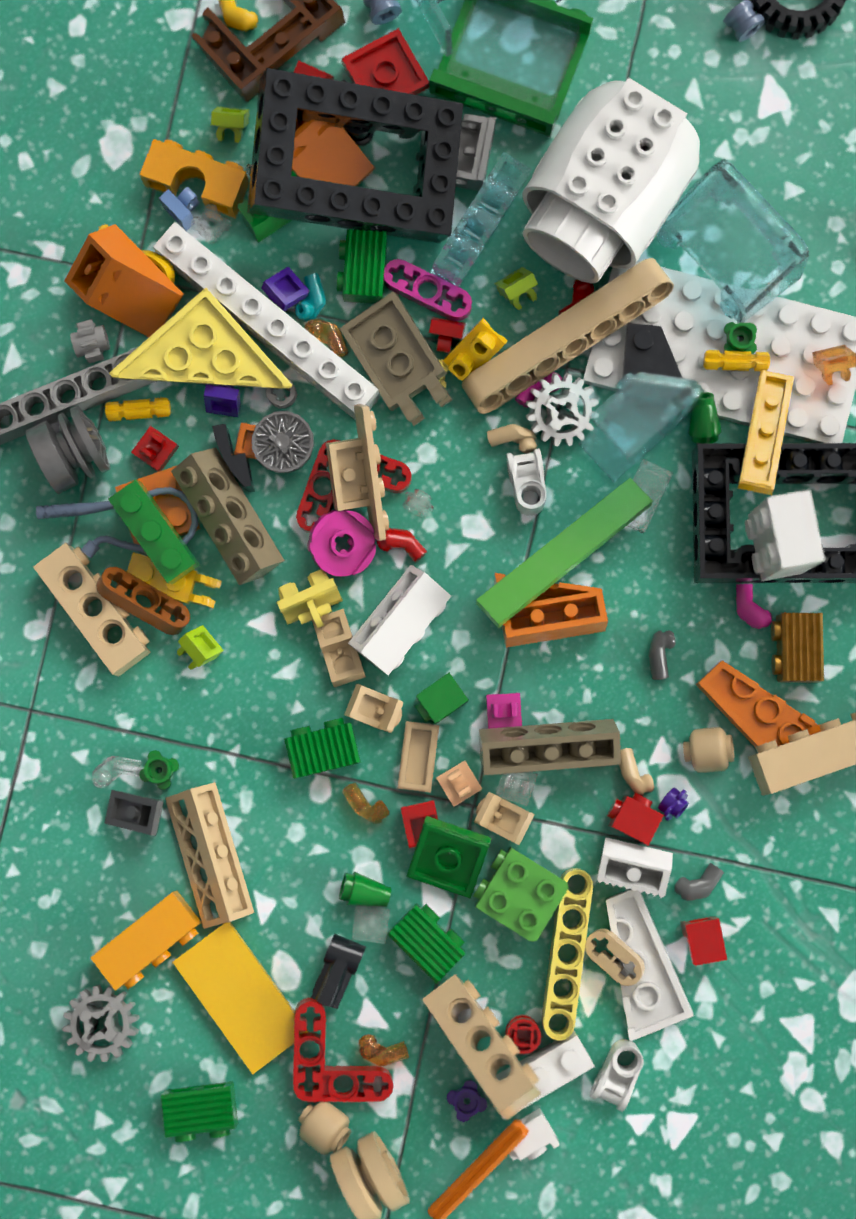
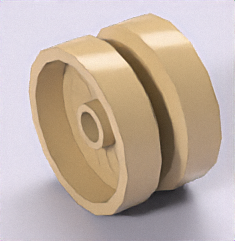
(369, 1178)

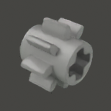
(90, 341)

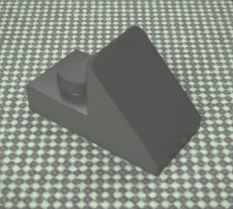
(134, 812)

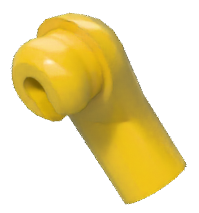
(238, 17)

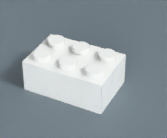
(784, 536)

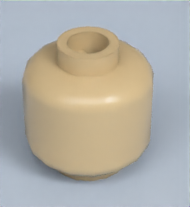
(709, 750)
(324, 1127)

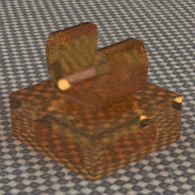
(834, 359)

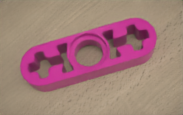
(452, 294)

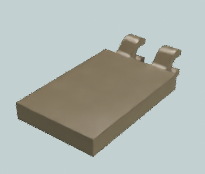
(396, 356)

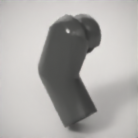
(700, 887)

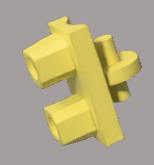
(311, 602)

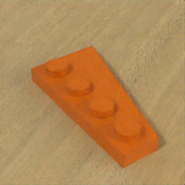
(751, 708)

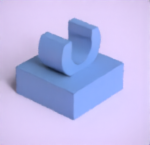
(180, 207)

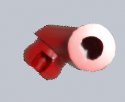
(402, 539)

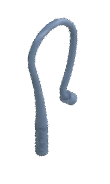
(80, 509)

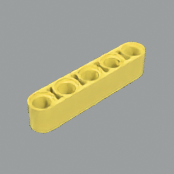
(569, 970)

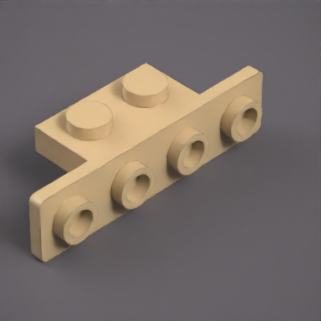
(356, 474)

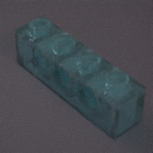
(480, 220)

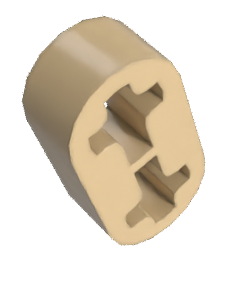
(620, 951)

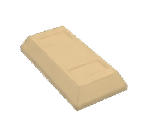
(418, 756)

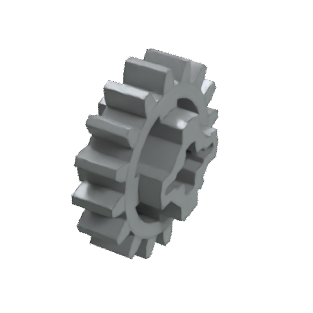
(112, 1031)

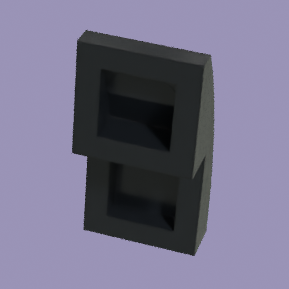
(238, 463)

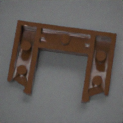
(246, 65)

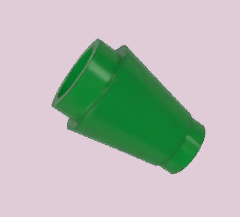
(704, 421)
(363, 891)

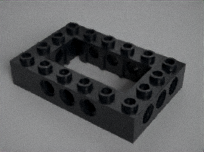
(278, 194)
(799, 463)

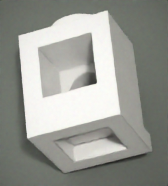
(538, 1137)

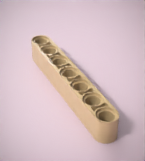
(567, 335)

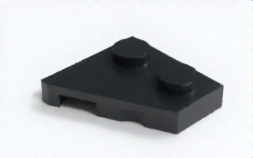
(648, 352)

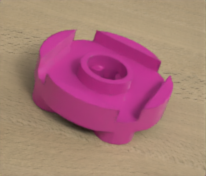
(323, 544)

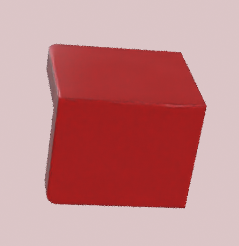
(414, 818)
(704, 940)

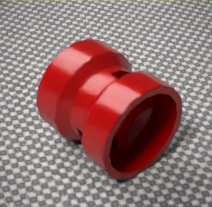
(519, 1028)

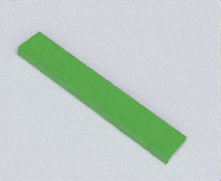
(564, 552)

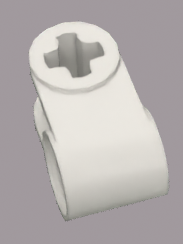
(527, 474)
(617, 1081)

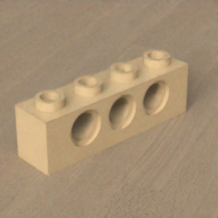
(55, 573)
(507, 1094)

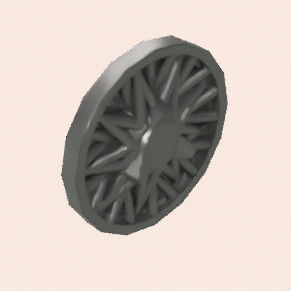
(282, 442)

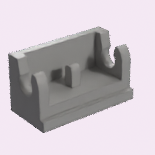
(474, 151)

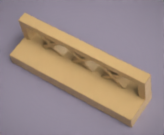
(214, 854)

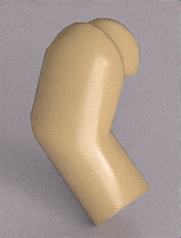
(630, 773)

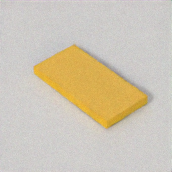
(239, 996)

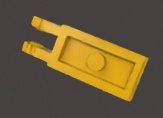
(182, 590)

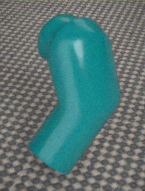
(315, 300)

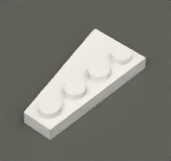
(658, 996)

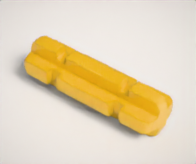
(736, 360)
(137, 409)

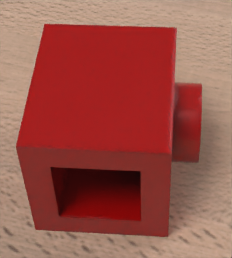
(635, 818)

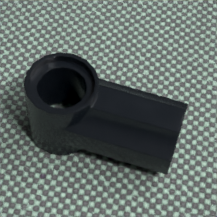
(340, 964)

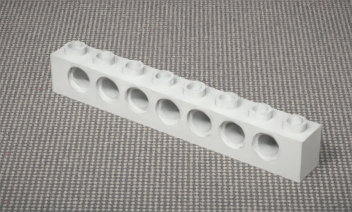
(266, 321)

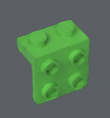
(520, 894)

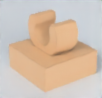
(459, 783)

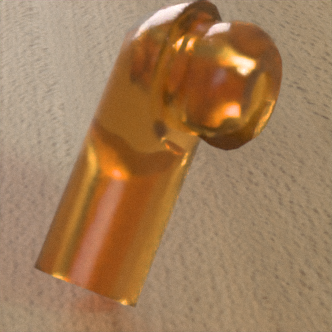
(328, 334)
(363, 807)
(381, 1055)

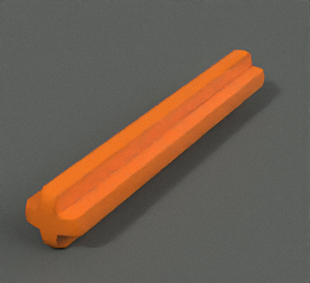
(478, 1170)

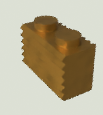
(798, 647)

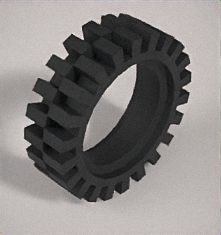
(798, 21)

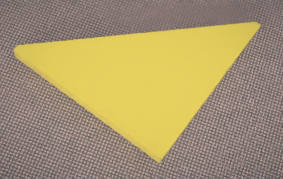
(202, 348)

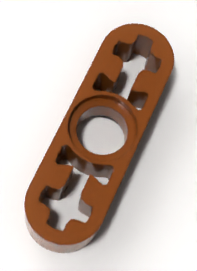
(129, 603)

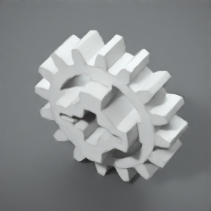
(555, 422)

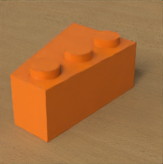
(557, 614)

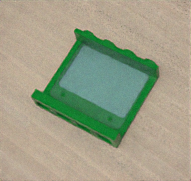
(513, 60)

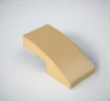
(340, 658)

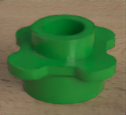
(746, 330)
(149, 772)

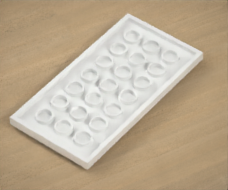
(784, 329)

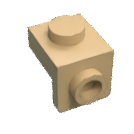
(374, 708)
(503, 817)

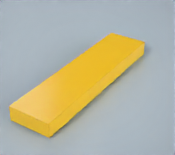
(766, 432)

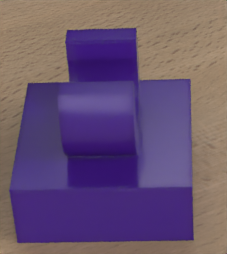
(285, 289)
(222, 400)

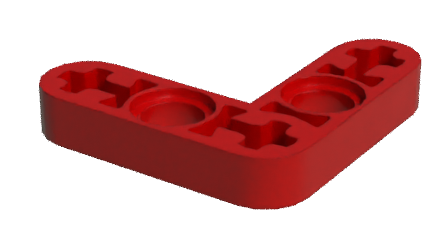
(322, 460)
(327, 1074)

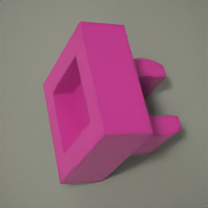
(503, 710)

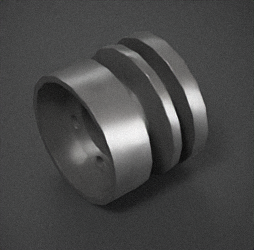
(67, 449)

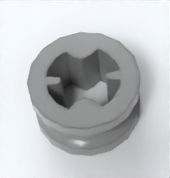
(282, 404)

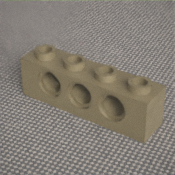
(227, 515)
(549, 747)

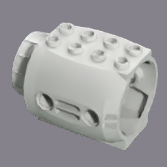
(609, 180)

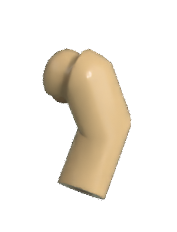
(514, 433)

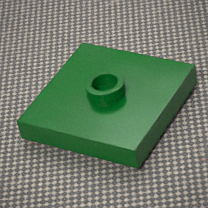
(448, 857)

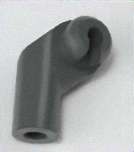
(657, 653)

